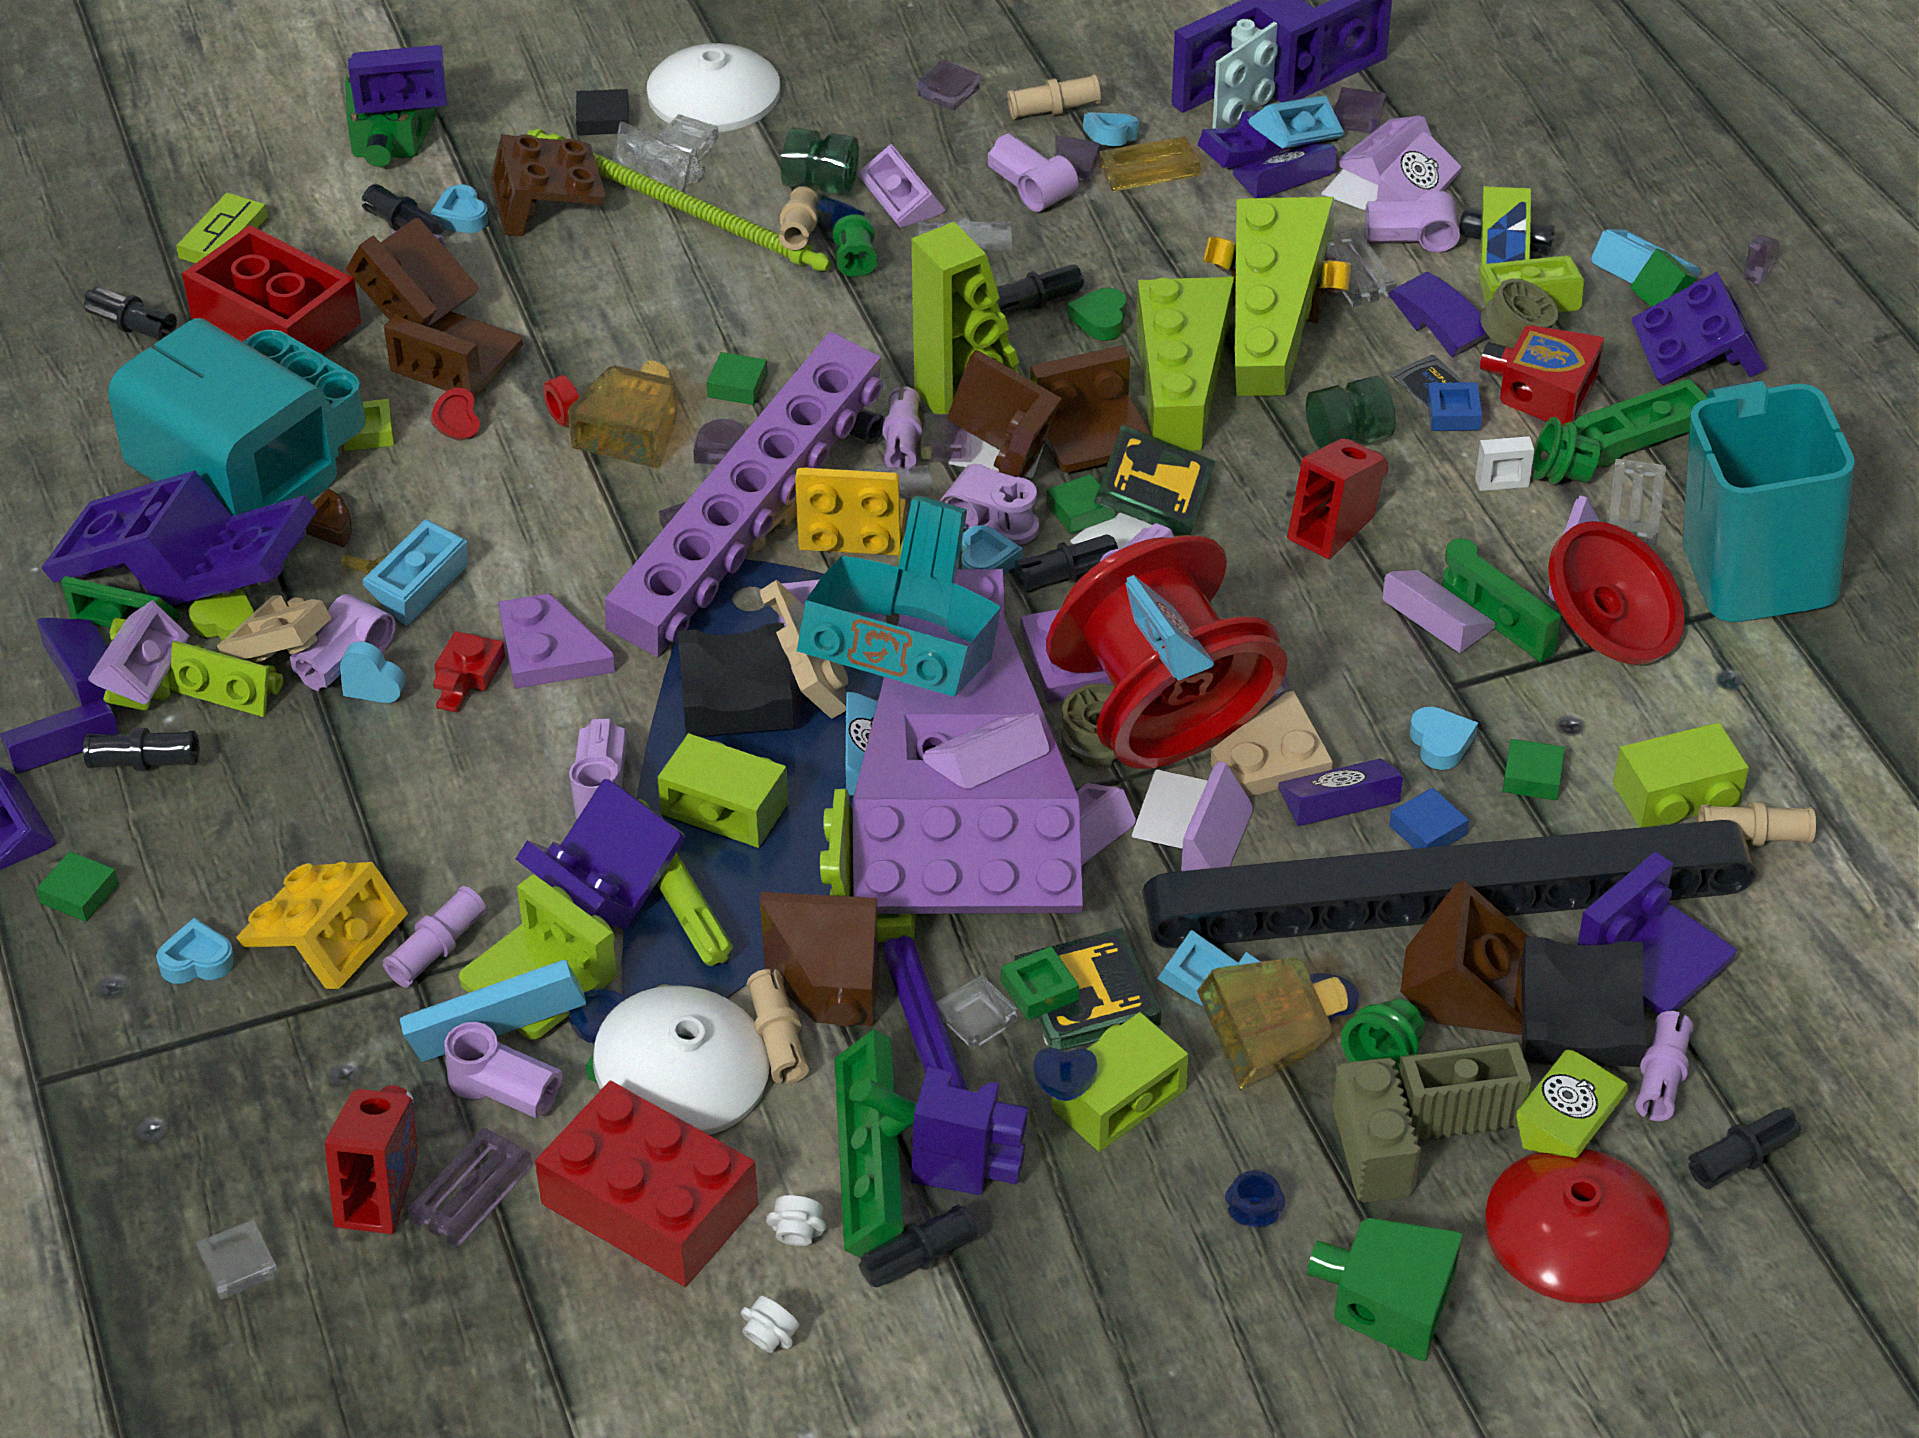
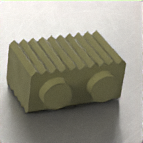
(1464, 1089)
(1376, 1130)

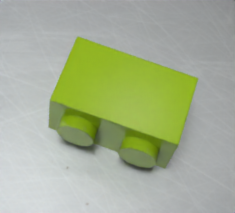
(1677, 773)
(723, 790)
(1135, 1077)

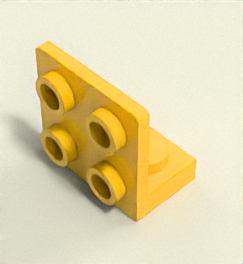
(849, 511)
(331, 917)

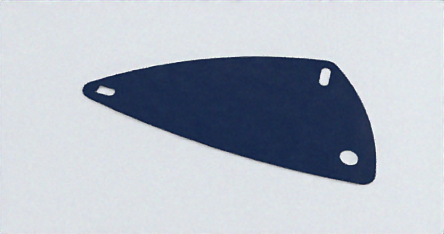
(723, 868)

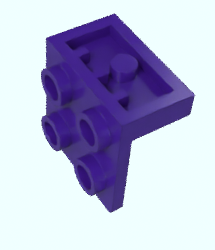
(397, 79)
(1696, 328)
(608, 855)
(1676, 949)

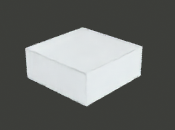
(1504, 463)

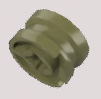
(1515, 307)
(1080, 725)

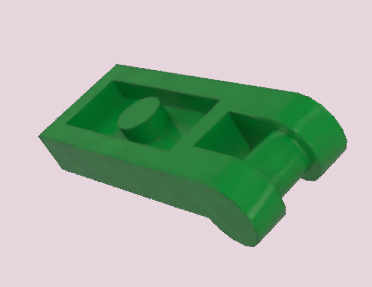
(1641, 420)
(1515, 611)

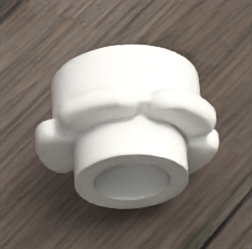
(796, 1220)
(769, 1325)

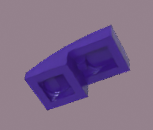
(1238, 144)
(1442, 309)

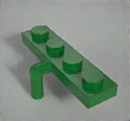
(868, 1129)

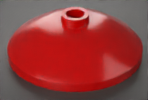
(1616, 593)
(1573, 1246)

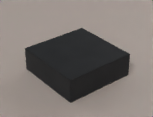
(601, 111)

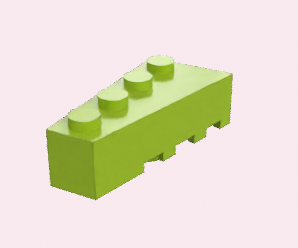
(1276, 276)
(953, 313)
(1181, 347)

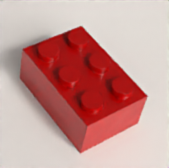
(270, 285)
(647, 1183)

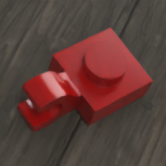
(466, 664)

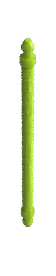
(701, 209)

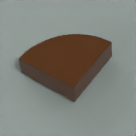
(332, 519)

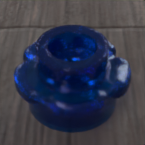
(1259, 1188)

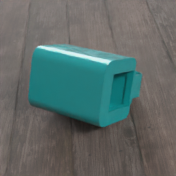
(244, 415)
(1766, 500)

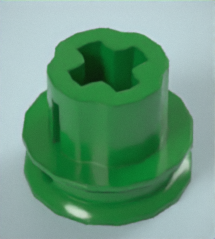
(1567, 453)
(1383, 1032)

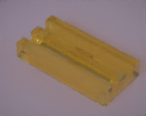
(1149, 163)

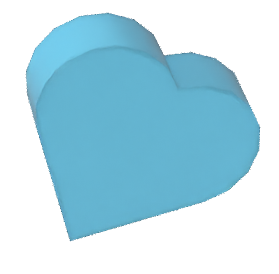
(1111, 128)
(461, 210)
(988, 549)
(368, 674)
(1441, 736)
(195, 953)

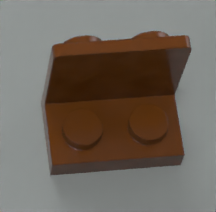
(542, 170)
(411, 275)
(451, 352)
(1091, 407)
(1004, 412)

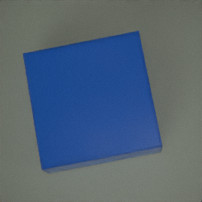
(1454, 406)
(1429, 821)

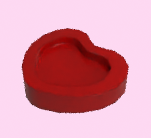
(455, 415)

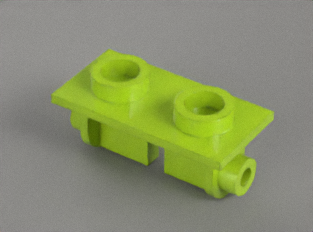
(222, 678)

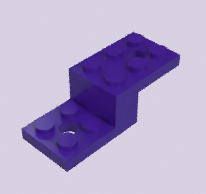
(1312, 43)
(180, 539)

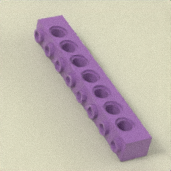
(742, 495)

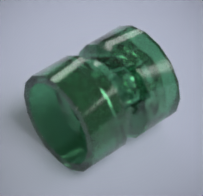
(814, 160)
(1358, 412)

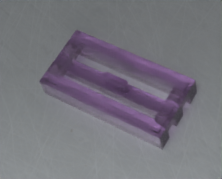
(478, 1192)

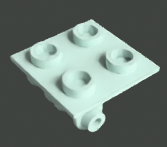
(1245, 74)

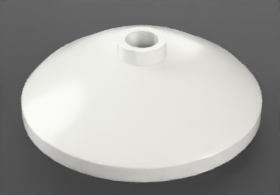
(714, 85)
(699, 1080)

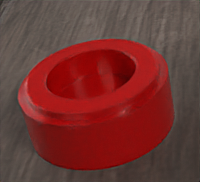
(559, 396)

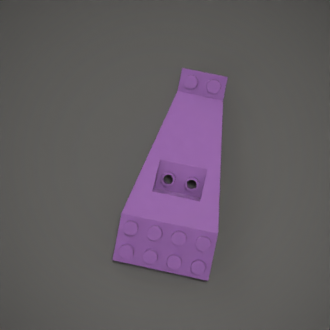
(953, 848)

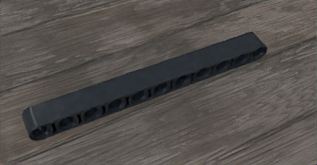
(1411, 883)

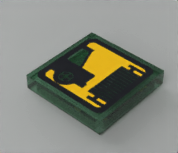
(1154, 481)
(1109, 990)

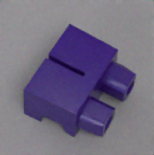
(965, 1136)

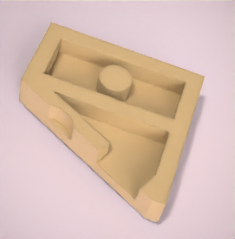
(276, 628)
(816, 677)
(1273, 747)

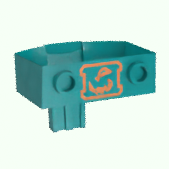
(917, 588)

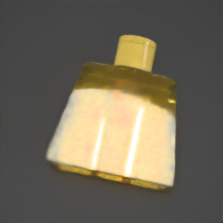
(626, 414)
(1269, 1015)

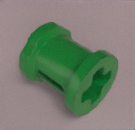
(855, 252)

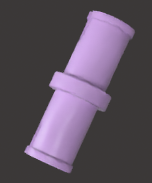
(902, 428)
(434, 936)
(1664, 1066)

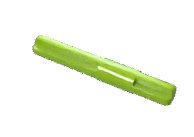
(694, 912)

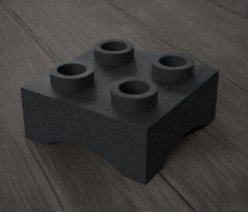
(735, 682)
(1583, 1001)

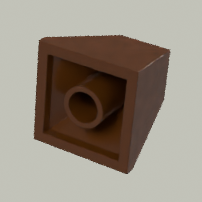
(825, 953)
(1467, 965)

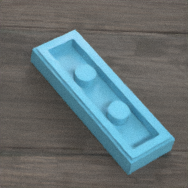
(499, 1006)

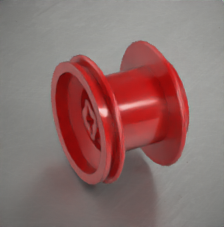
(1149, 713)

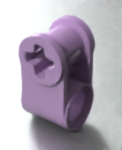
(995, 501)

